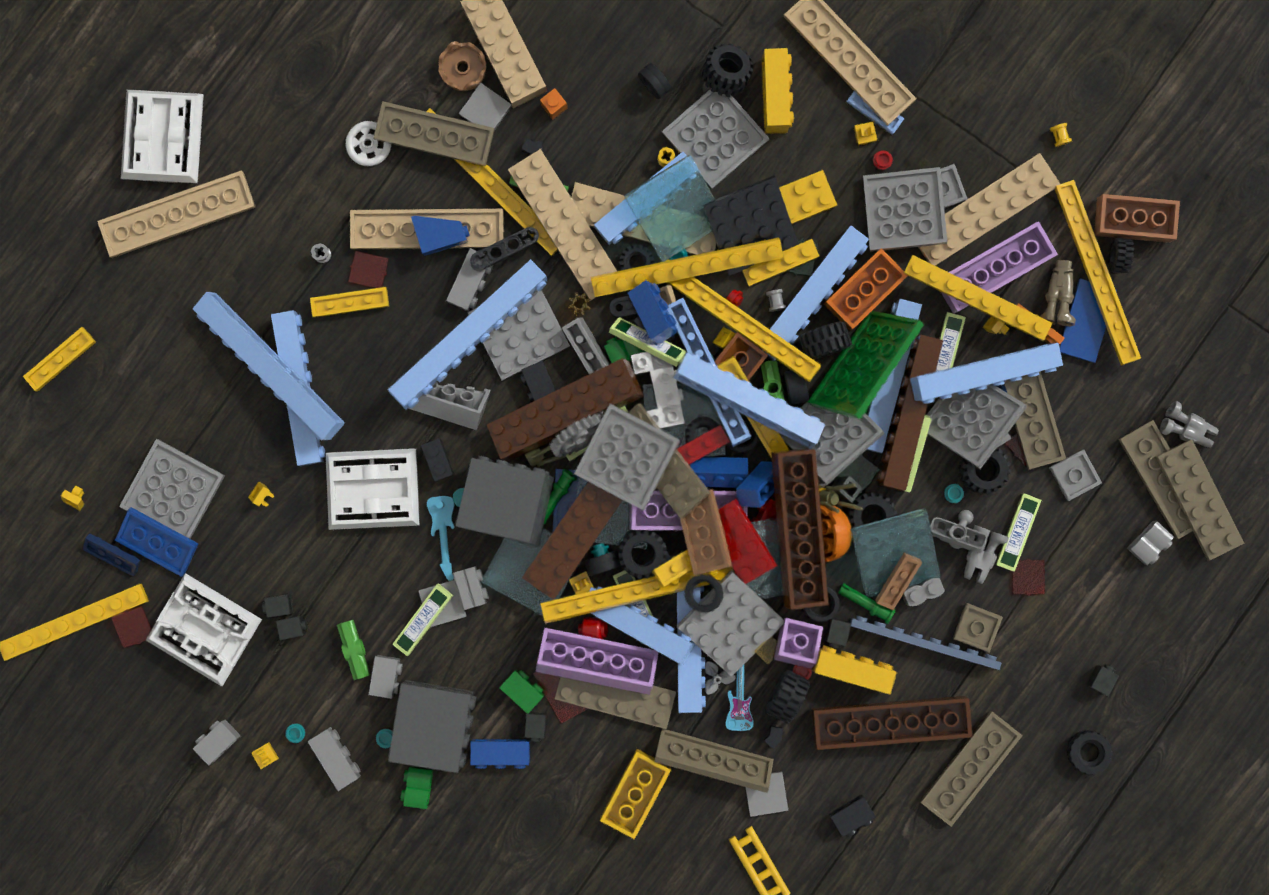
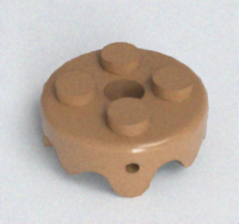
(462, 53)

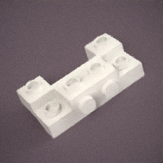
(665, 389)

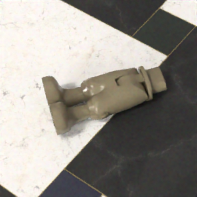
(1060, 289)

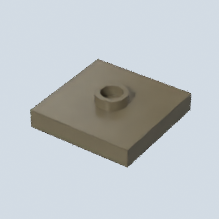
(977, 627)

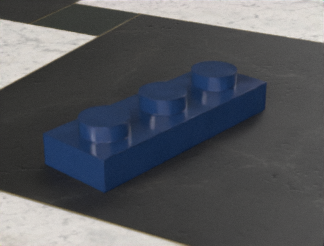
(111, 554)

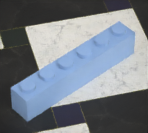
(622, 217)
(647, 631)

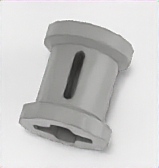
(322, 259)
(775, 300)

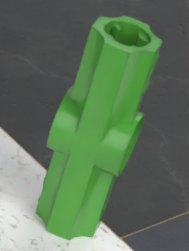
(772, 379)
(353, 649)

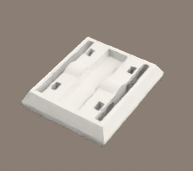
(161, 136)
(372, 488)
(203, 629)

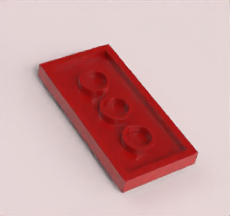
(745, 547)

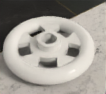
(352, 142)

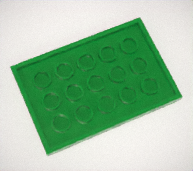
(866, 364)

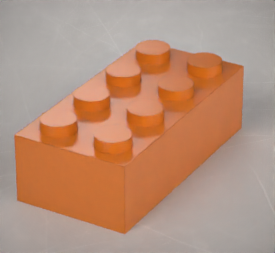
(865, 289)

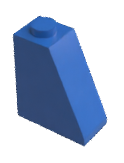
(439, 234)

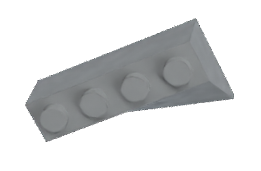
(454, 404)

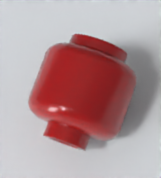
(593, 627)

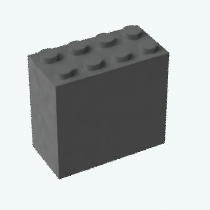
(505, 500)
(432, 726)

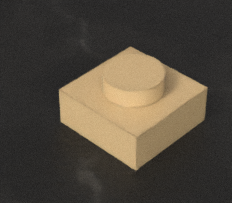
(667, 294)

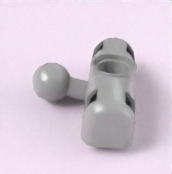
(952, 529)

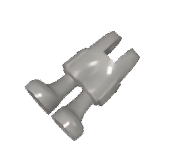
(1194, 427)
(987, 558)

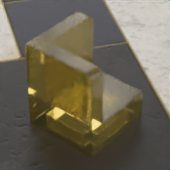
(767, 650)

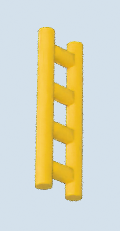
(748, 861)

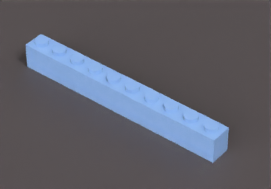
(468, 334)
(268, 366)

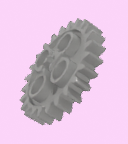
(576, 436)

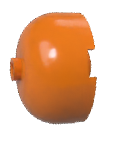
(835, 532)

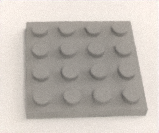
(716, 136)
(905, 209)
(525, 337)
(974, 422)
(840, 440)
(627, 457)
(173, 488)
(734, 627)

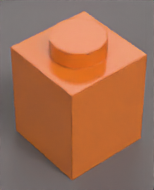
(553, 103)

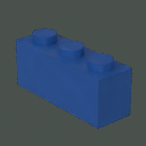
(653, 311)
(721, 471)
(757, 486)
(500, 752)

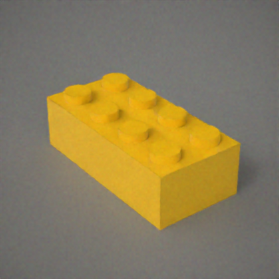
(776, 88)
(854, 670)
(635, 794)

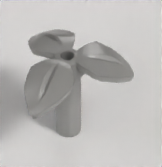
(712, 684)

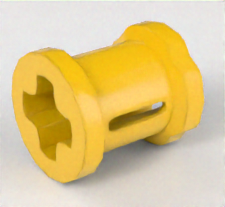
(1060, 134)
(669, 152)

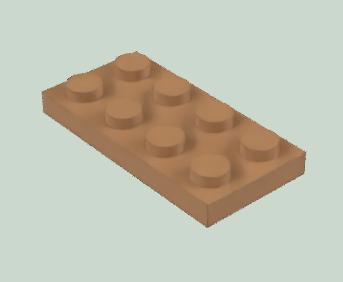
(706, 537)

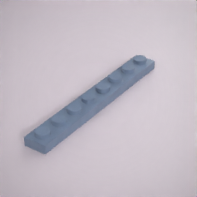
(932, 644)

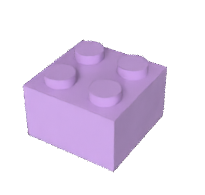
(798, 643)

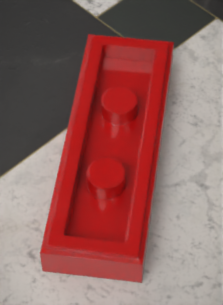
(703, 445)

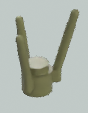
(535, 457)
(830, 497)

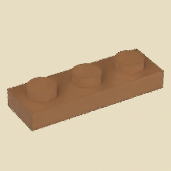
(898, 581)

